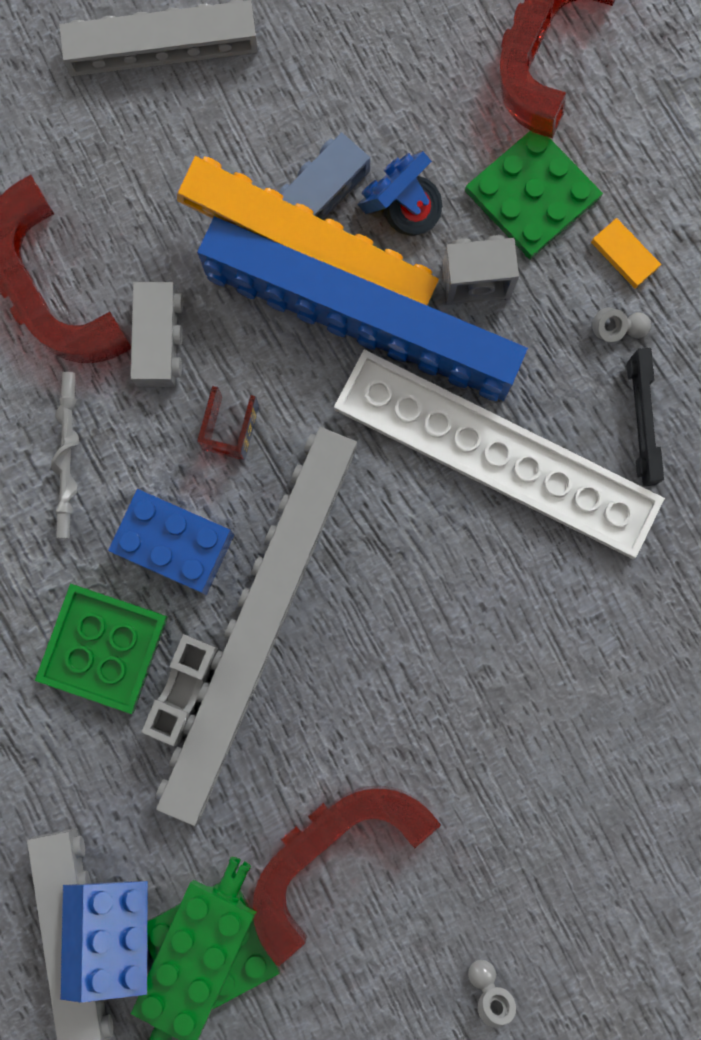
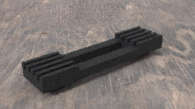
(650, 462)

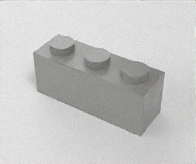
(156, 334)

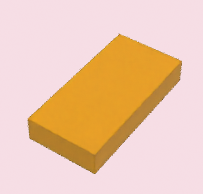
(625, 253)

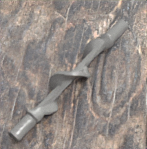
(61, 461)

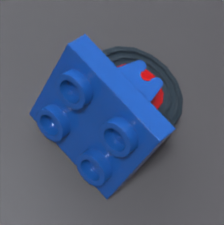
(408, 200)

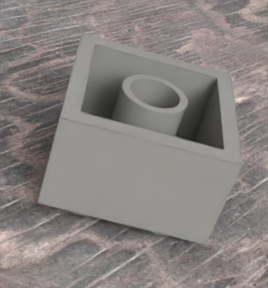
(480, 270)

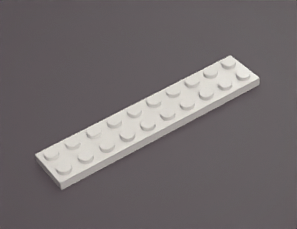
(499, 454)

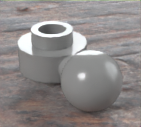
(636, 325)
(482, 976)

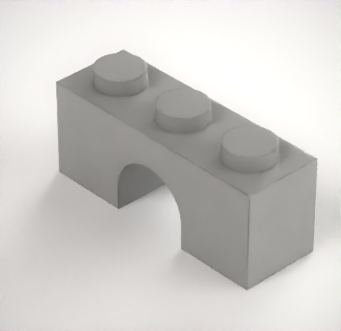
(179, 698)

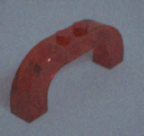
(527, 100)
(93, 342)
(273, 921)

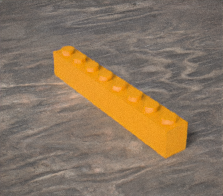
(266, 213)

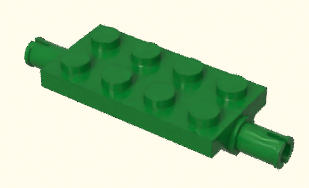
(196, 957)

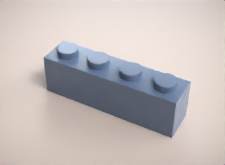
(329, 177)

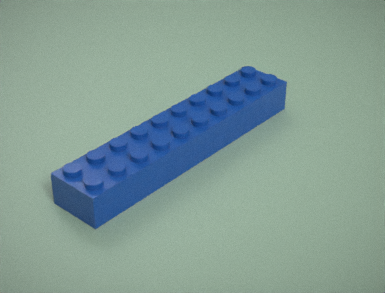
(360, 310)

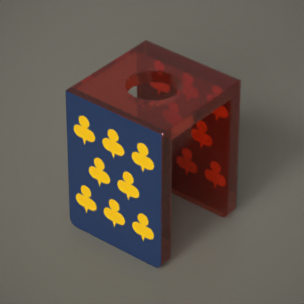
(209, 421)

